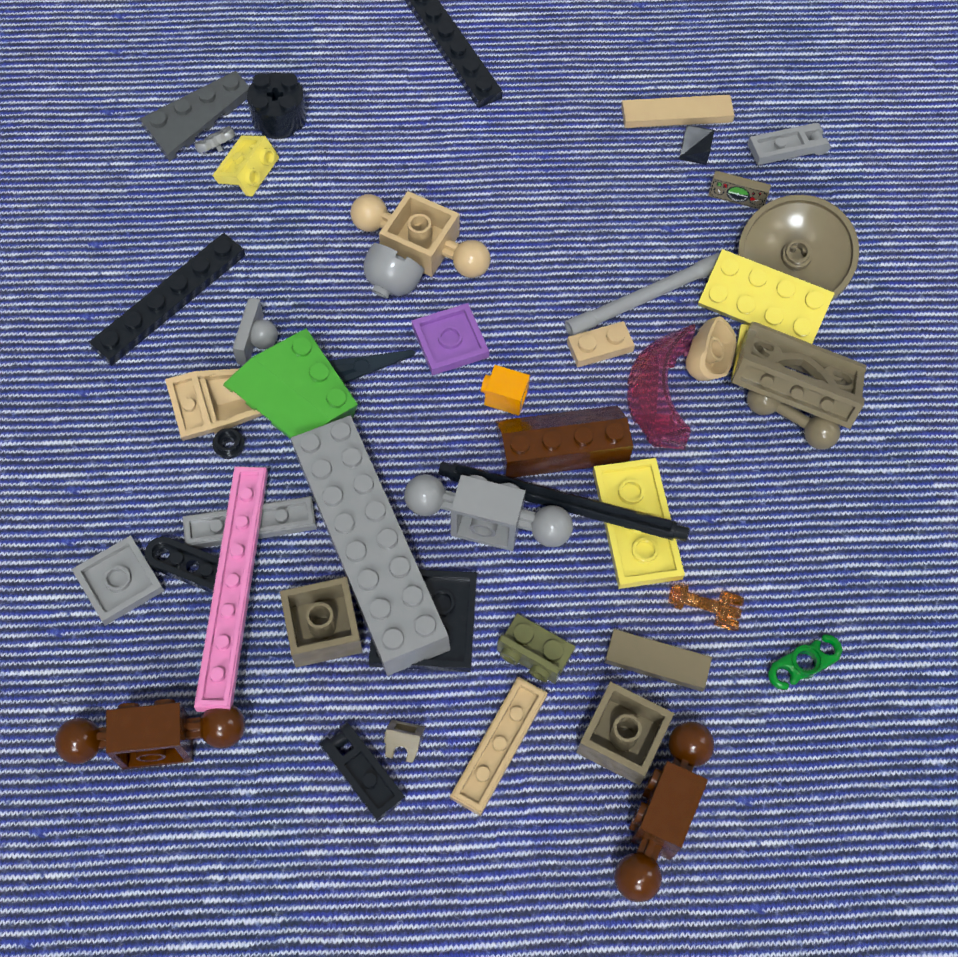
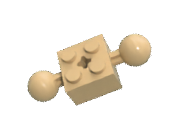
(421, 232)

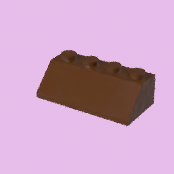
(564, 441)

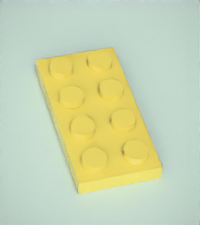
(765, 296)
(636, 555)

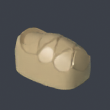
(712, 350)

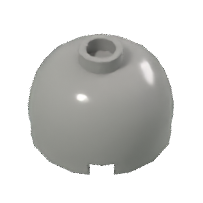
(390, 272)

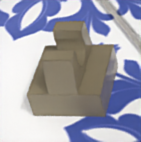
(403, 735)

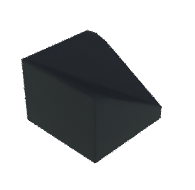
(696, 144)

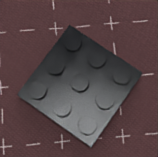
(455, 601)

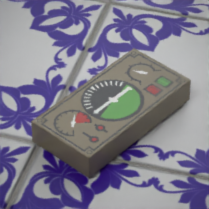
(739, 190)

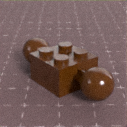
(148, 734)
(668, 813)

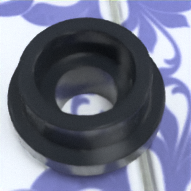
(228, 435)

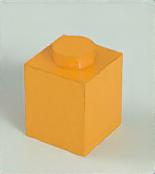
(505, 389)

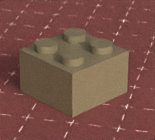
(320, 622)
(625, 733)

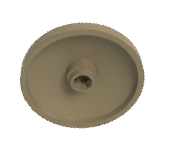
(804, 240)

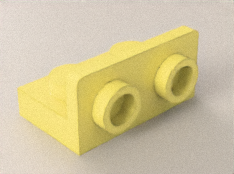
(247, 163)

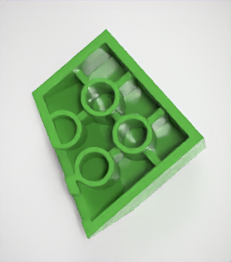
(293, 386)

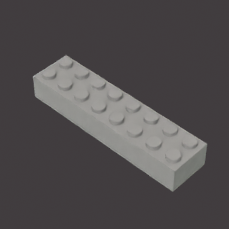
(370, 546)

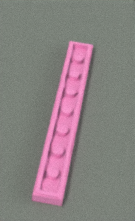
(231, 590)

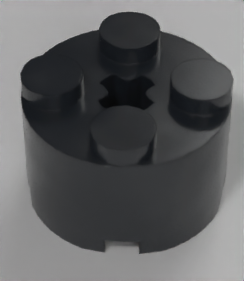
(276, 104)

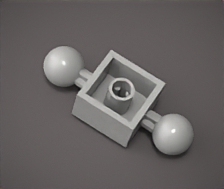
(488, 511)

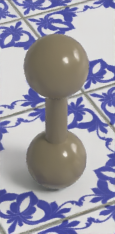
(817, 431)

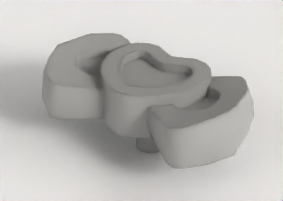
(215, 140)

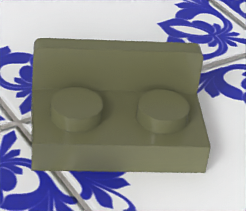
(535, 649)

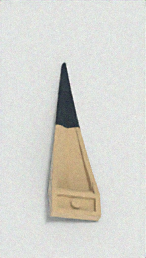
(206, 406)

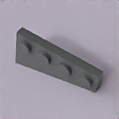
(185, 118)

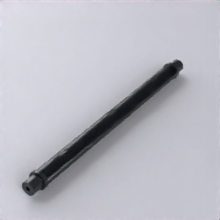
(577, 504)

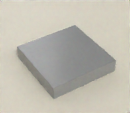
(117, 580)

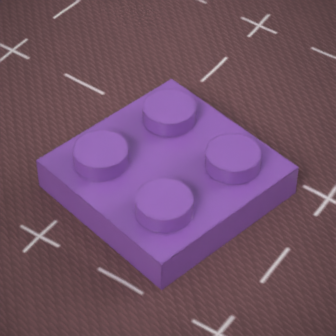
(450, 339)

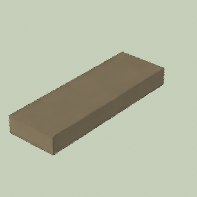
(658, 660)

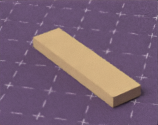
(677, 111)
(498, 746)

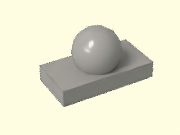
(253, 332)

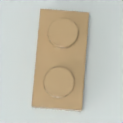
(600, 344)

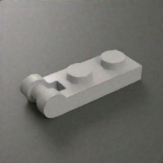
(788, 143)

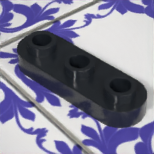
(180, 559)

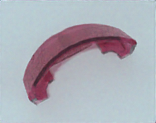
(649, 392)

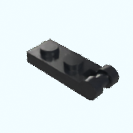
(363, 772)

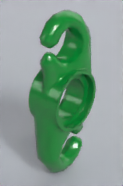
(789, 662)

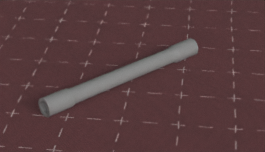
(590, 319)

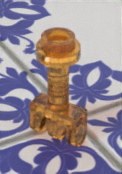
(680, 596)

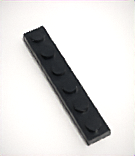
(456, 51)
(167, 299)

